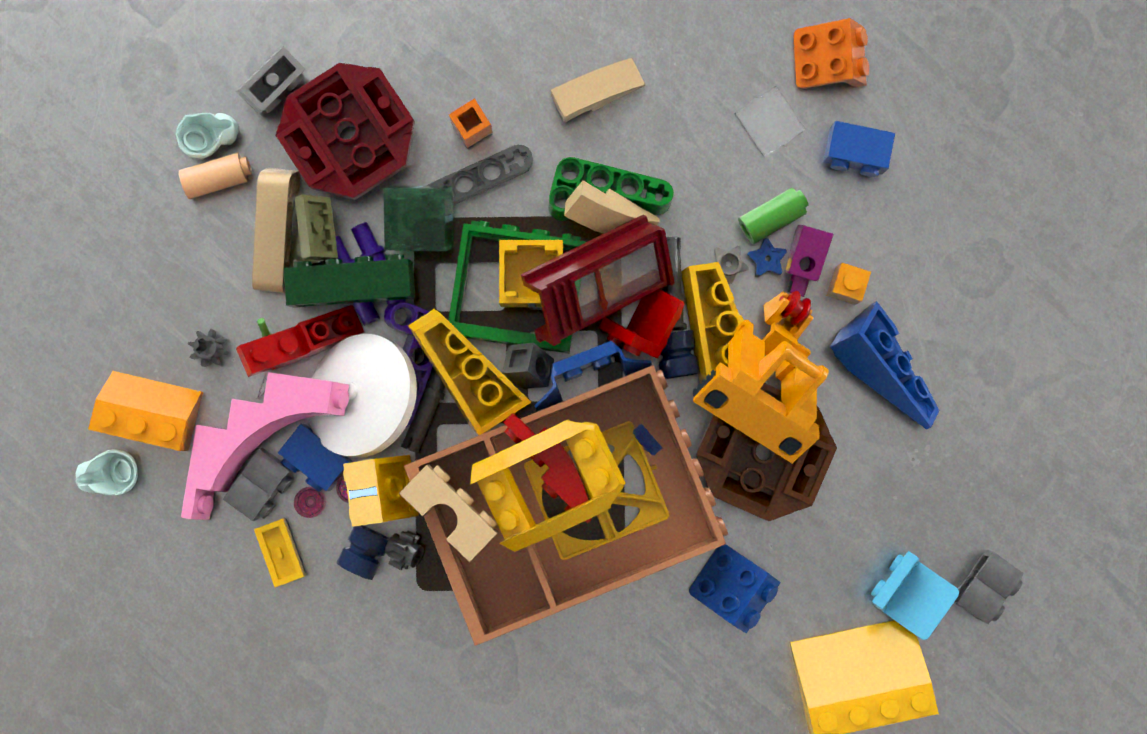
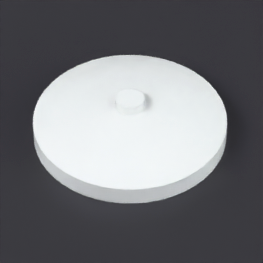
(379, 393)

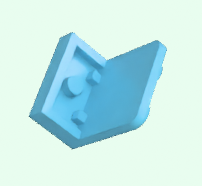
(914, 596)

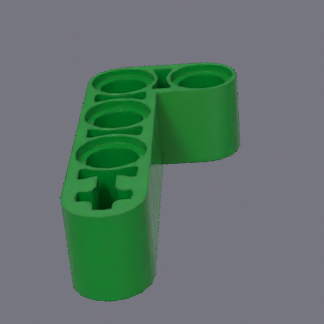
(615, 179)

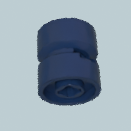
(677, 356)
(363, 552)

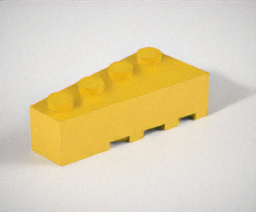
(710, 314)
(470, 378)

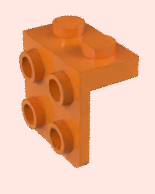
(831, 54)

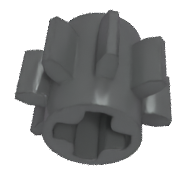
(200, 346)
(404, 550)

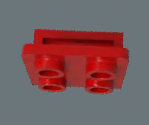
(649, 325)

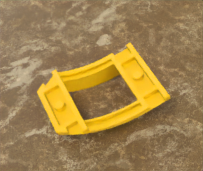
(506, 499)

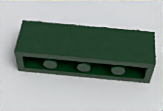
(349, 282)

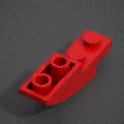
(299, 341)
(561, 476)

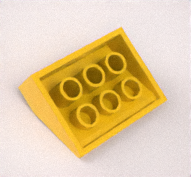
(862, 678)

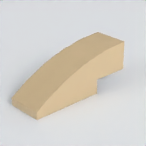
(596, 89)
(602, 210)

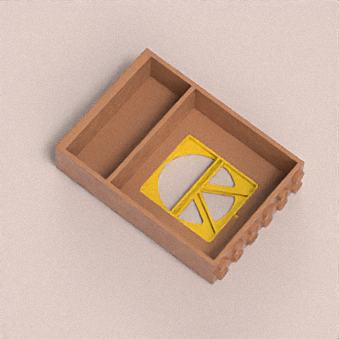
(674, 523)

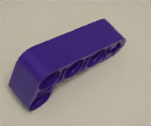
(422, 369)

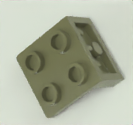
(312, 230)

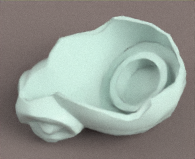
(203, 133)
(108, 473)

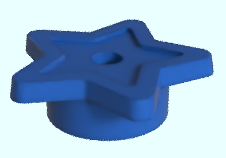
(764, 266)

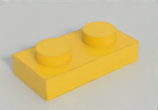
(279, 552)

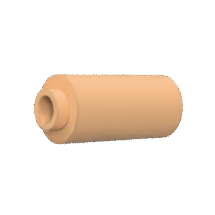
(215, 175)

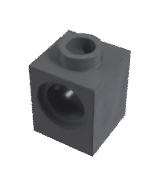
(528, 365)

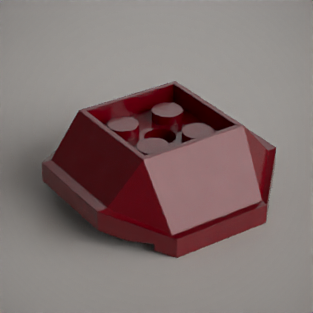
(341, 99)

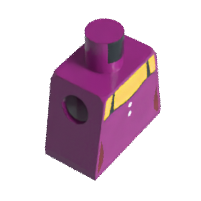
(811, 244)

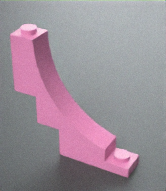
(222, 452)

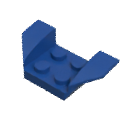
(598, 358)

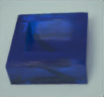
(646, 440)

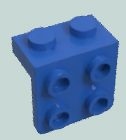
(734, 588)

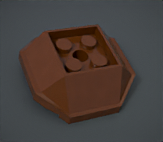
(759, 486)

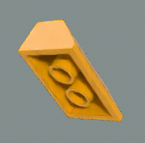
(146, 411)

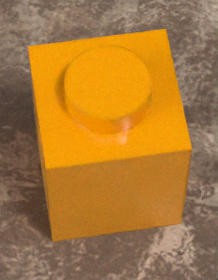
(848, 283)

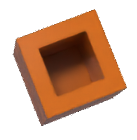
(470, 123)

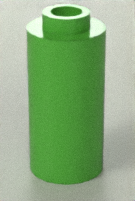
(773, 215)

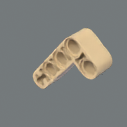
(273, 227)

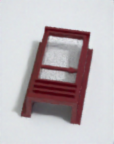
(600, 277)

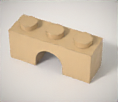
(473, 528)

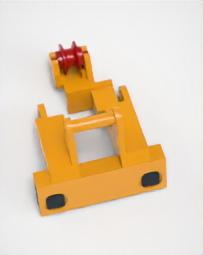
(735, 390)

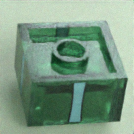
(418, 218)

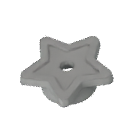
(733, 256)

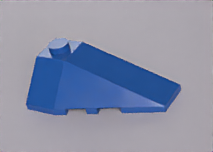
(874, 356)

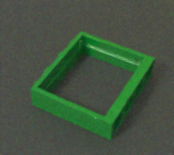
(482, 231)

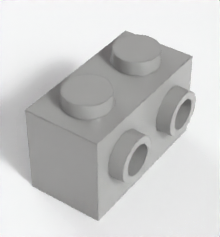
(270, 80)

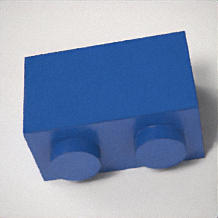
(859, 148)
(306, 453)

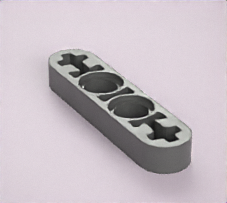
(475, 172)

